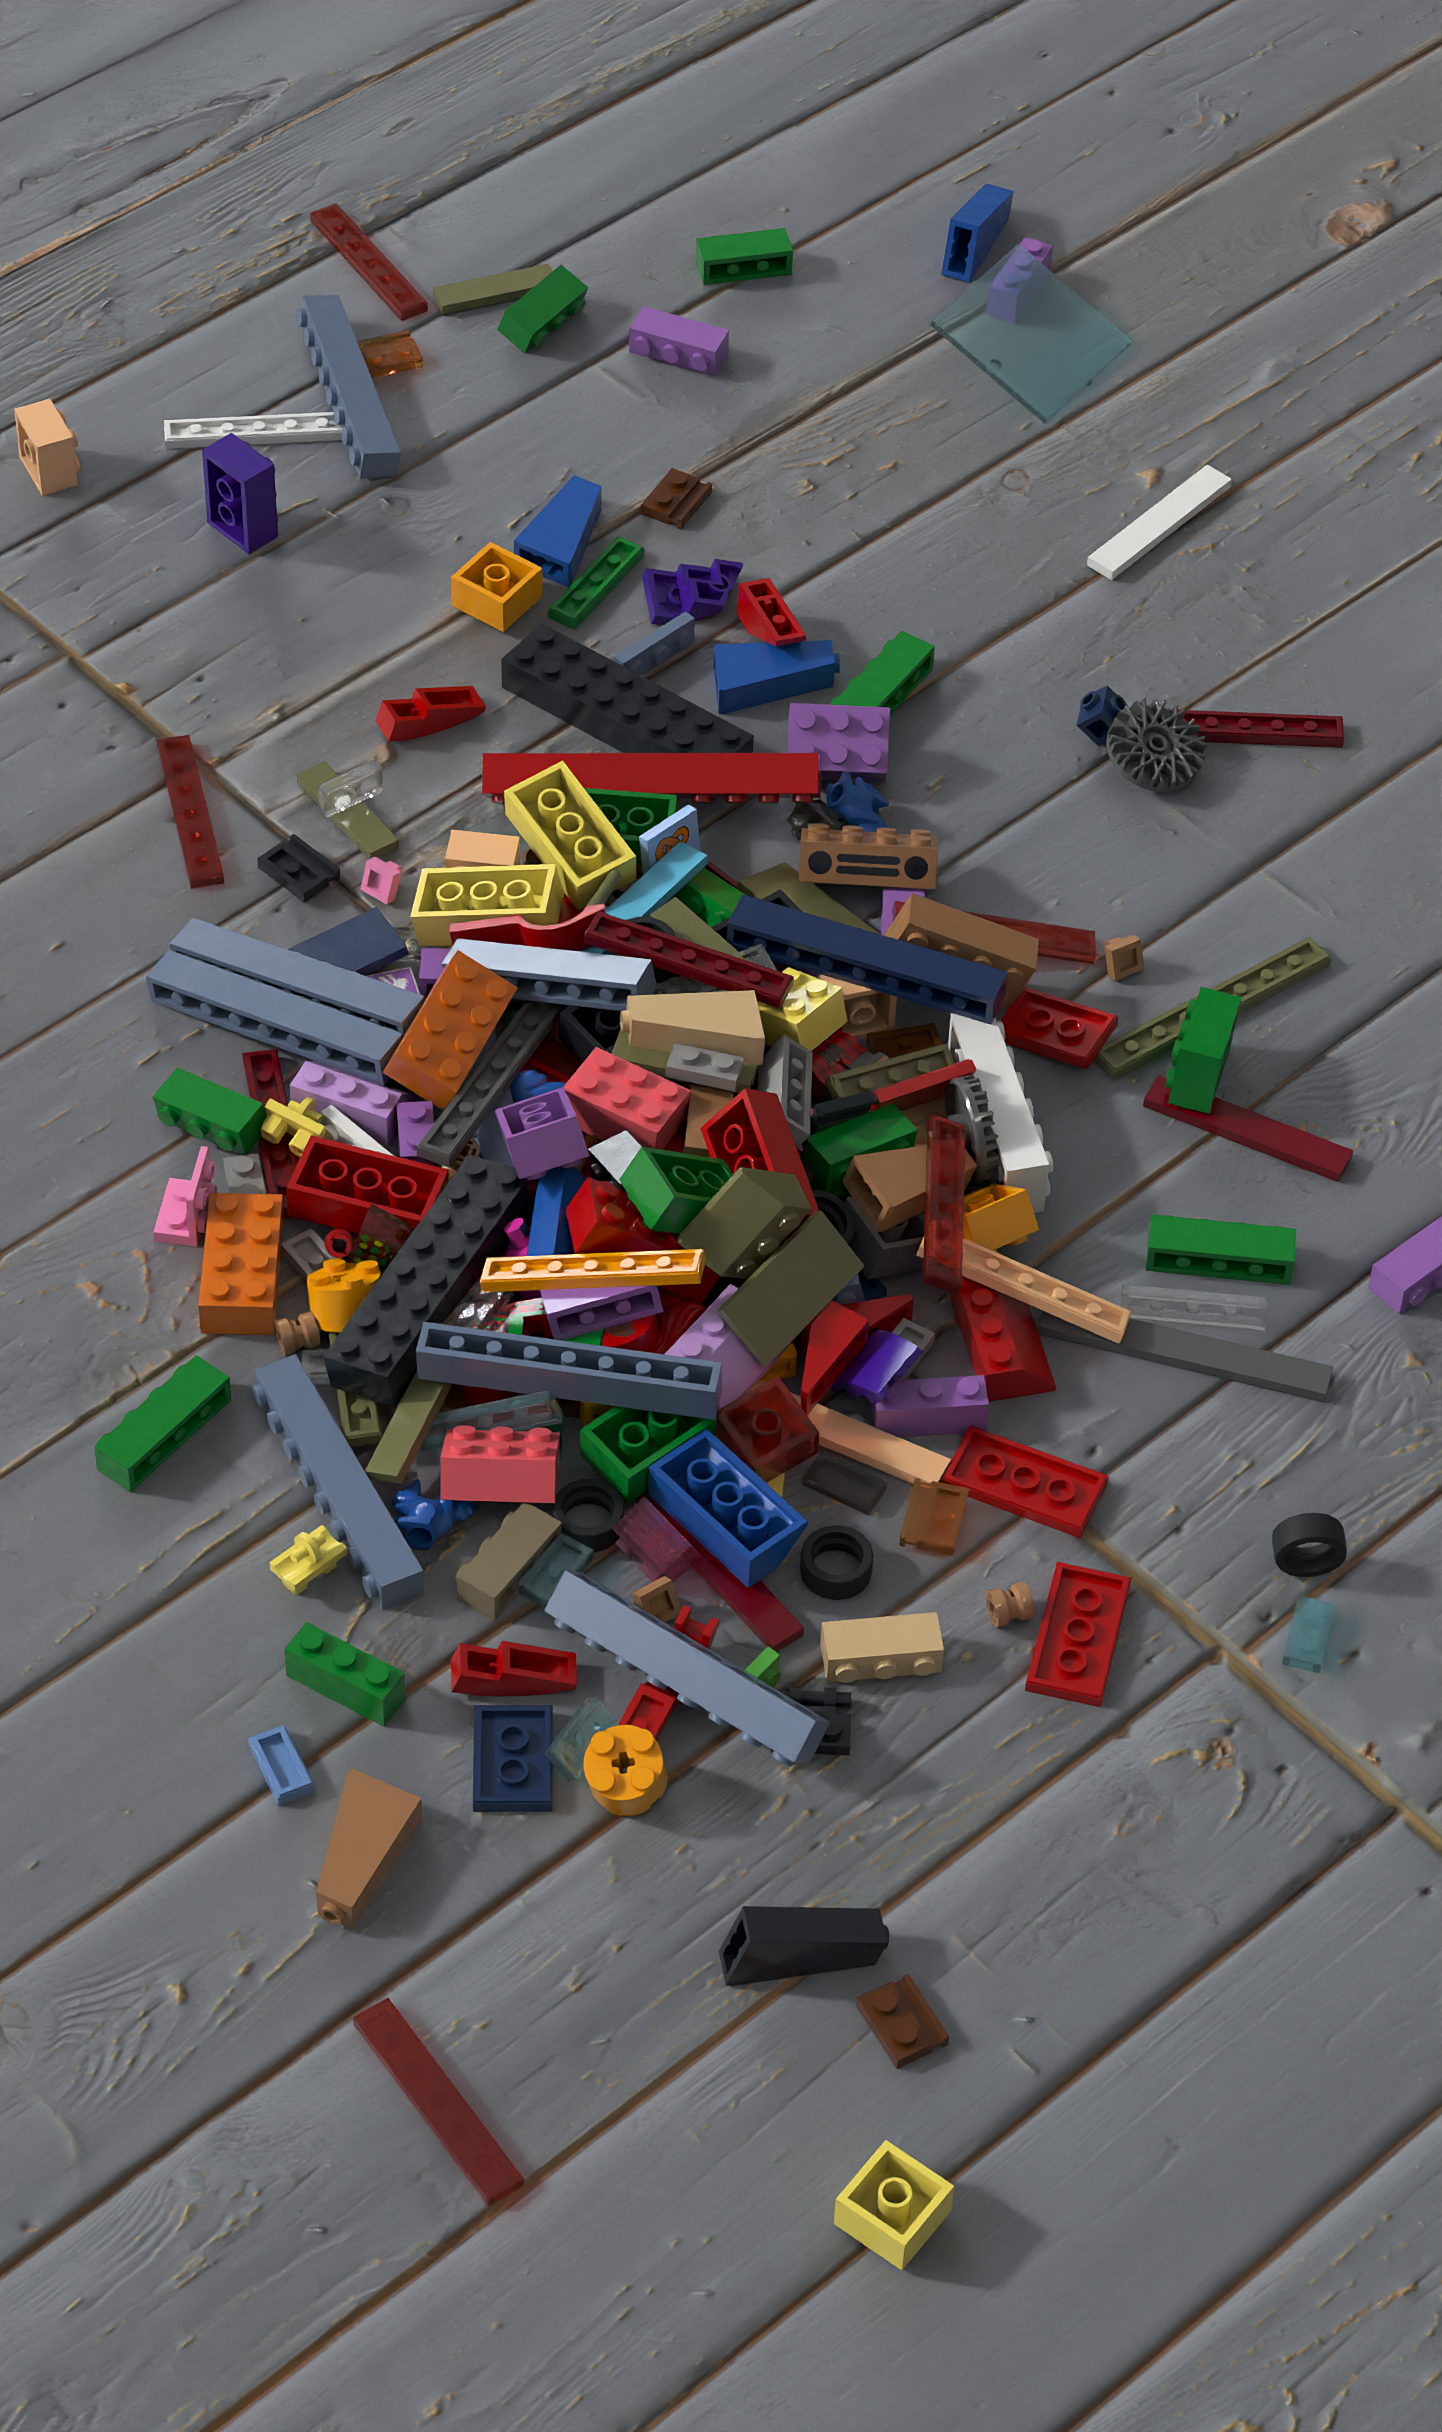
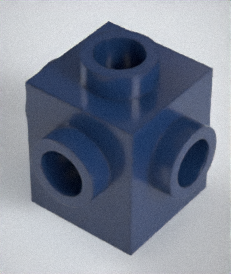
(1098, 712)

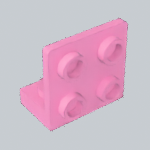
(186, 1205)

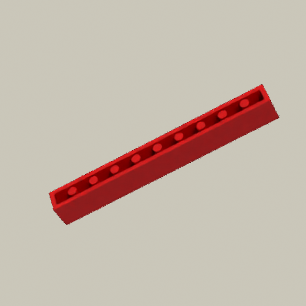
(679, 774)

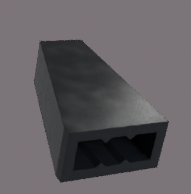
(800, 1942)

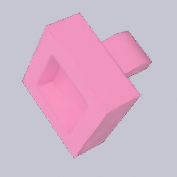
(381, 879)

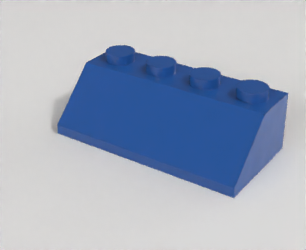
(725, 1507)

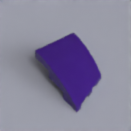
(689, 589)
(877, 1366)

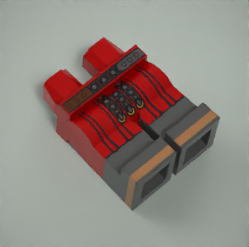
(835, 1055)

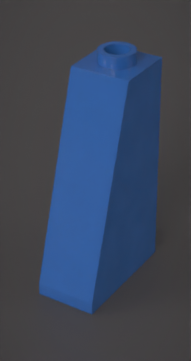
(975, 231)
(562, 531)
(767, 673)
(550, 1224)

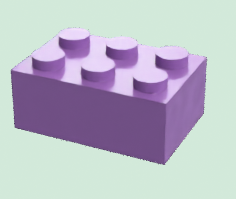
(844, 736)
(542, 1134)

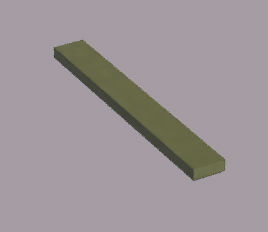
(1253, 985)

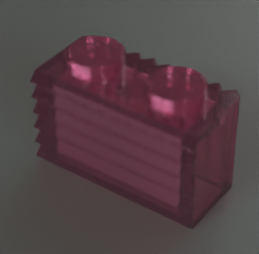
(655, 1542)

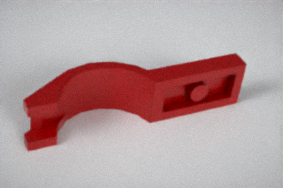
(516, 931)
(654, 1706)

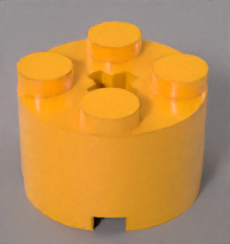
(339, 1291)
(619, 1749)

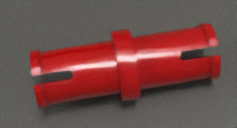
(339, 1234)

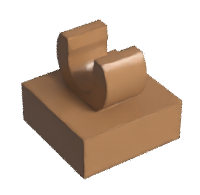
(1123, 956)
(659, 1599)

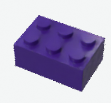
(240, 493)

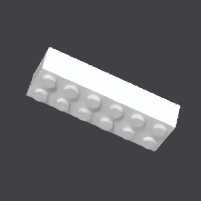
(1019, 1140)

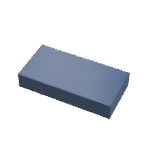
(281, 1765)

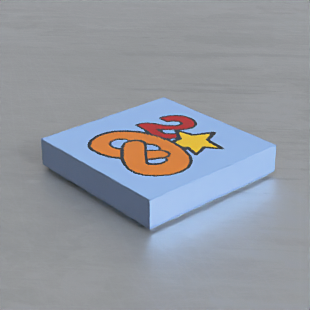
(664, 836)

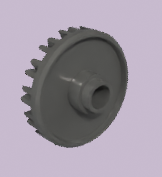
(1155, 746)
(969, 1106)

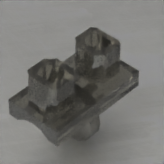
(813, 814)

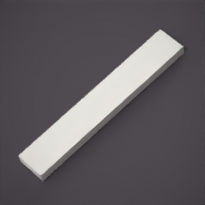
(252, 429)
(1159, 522)

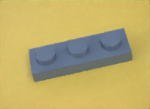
(658, 645)

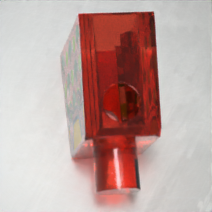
(380, 1238)

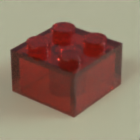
(768, 1430)

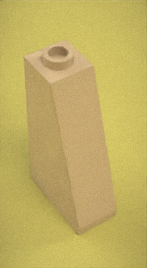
(706, 1020)

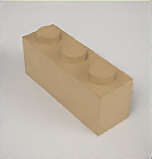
(882, 1647)

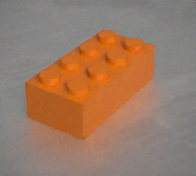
(450, 1030)
(241, 1264)

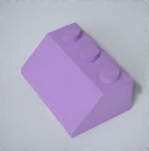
(360, 1100)
(714, 1340)

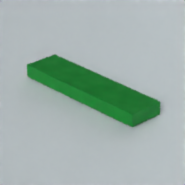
(596, 582)

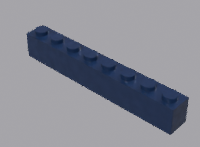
(868, 959)

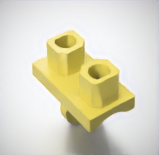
(296, 1119)
(308, 1558)

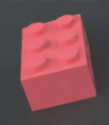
(621, 1096)
(500, 1465)

